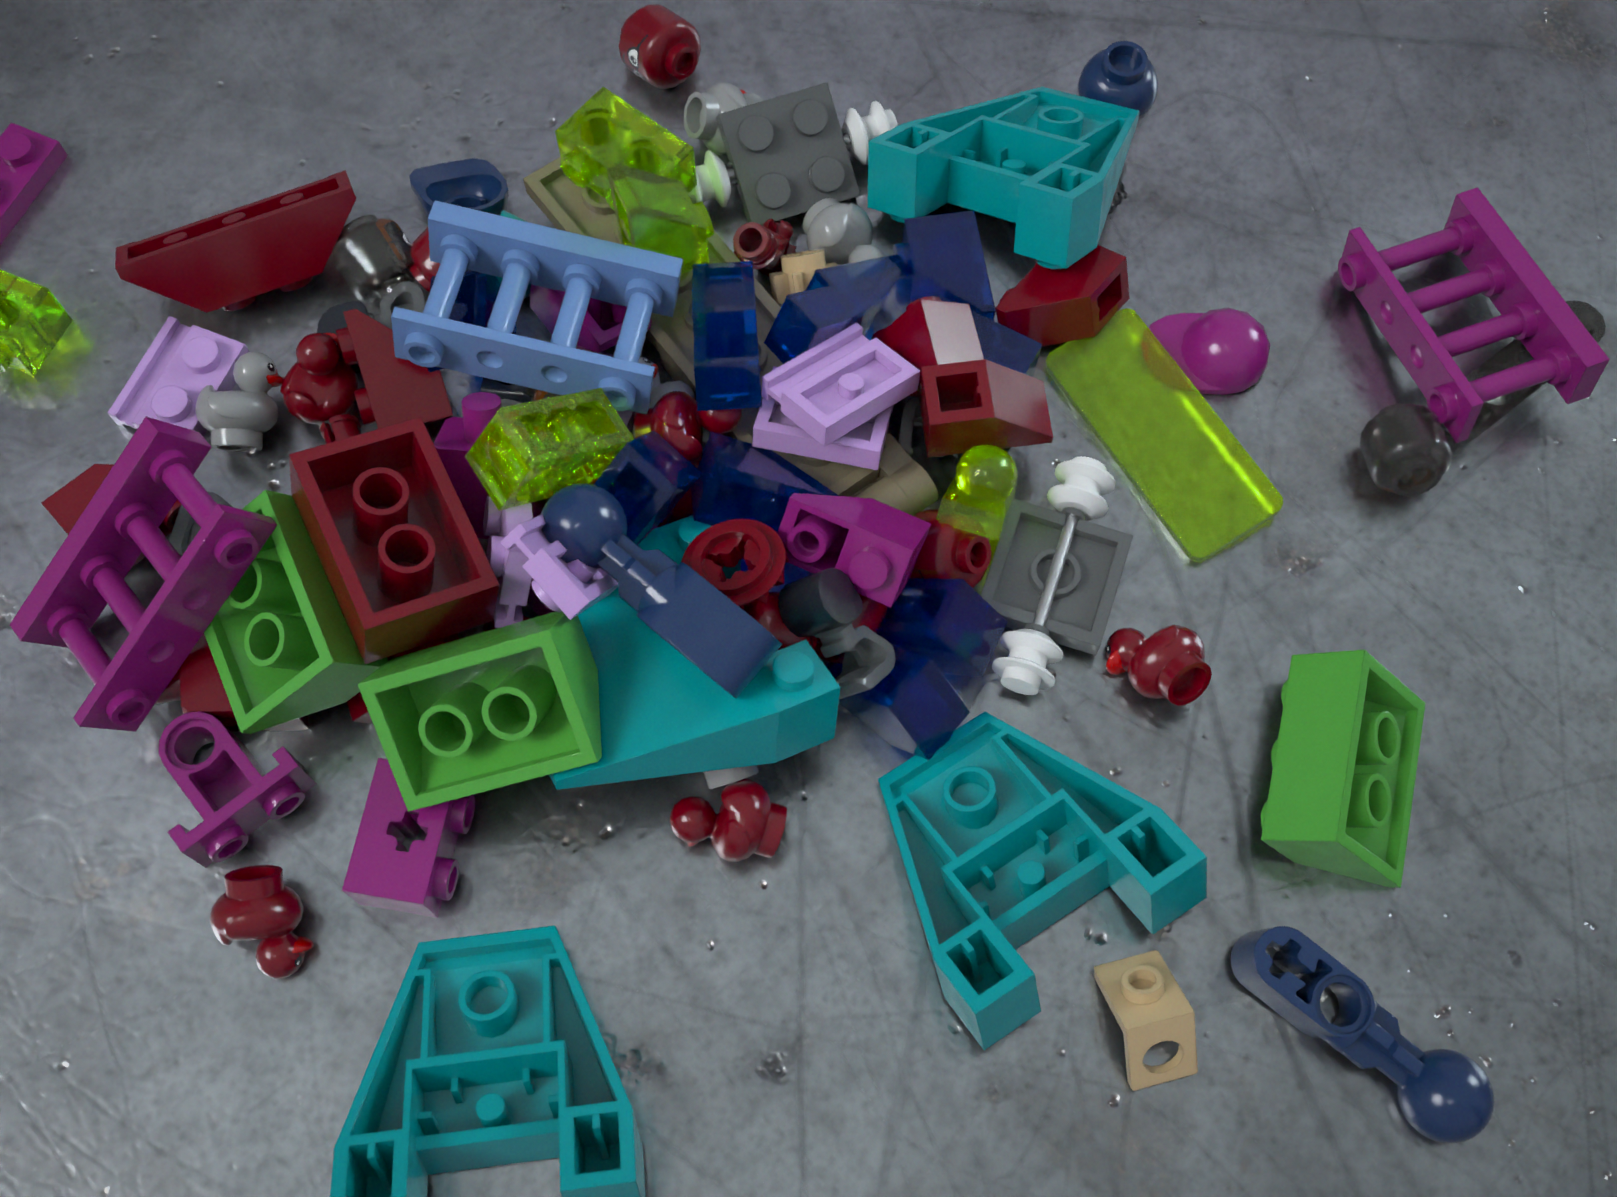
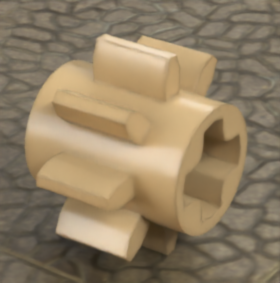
(796, 273)

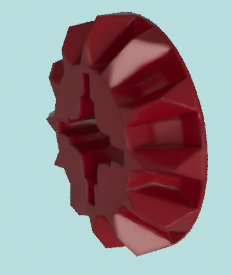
(734, 541)

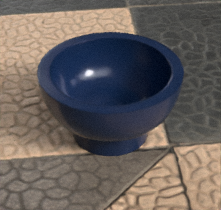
(1120, 77)

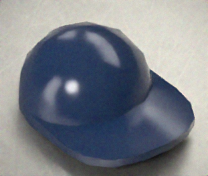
(463, 183)

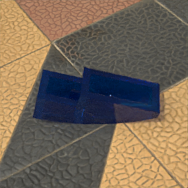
(832, 303)
(725, 336)

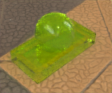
(980, 492)

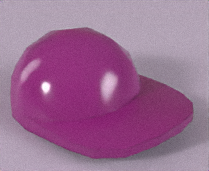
(1216, 349)

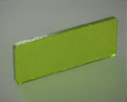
(1164, 436)

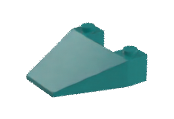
(1021, 158)
(672, 718)
(1012, 841)
(489, 1068)

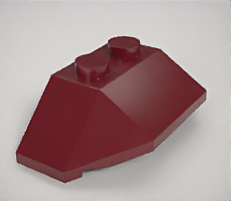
(243, 250)

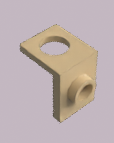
(1149, 1012)

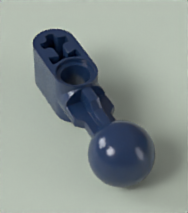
(666, 595)
(1437, 1089)

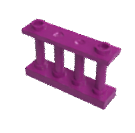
(1497, 269)
(103, 548)

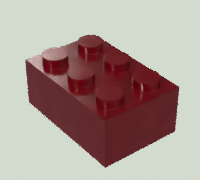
(393, 539)

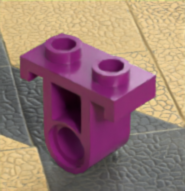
(227, 787)

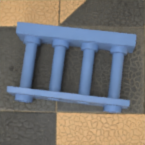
(549, 259)

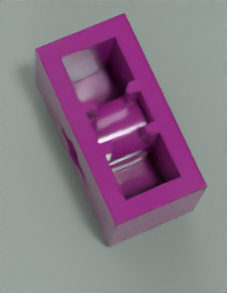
(384, 870)

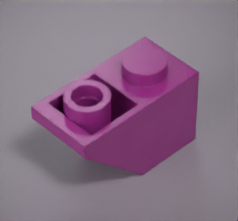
(856, 535)

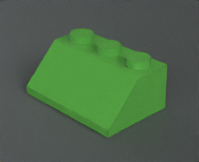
(282, 630)
(487, 710)
(1344, 767)

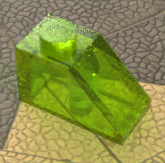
(659, 215)

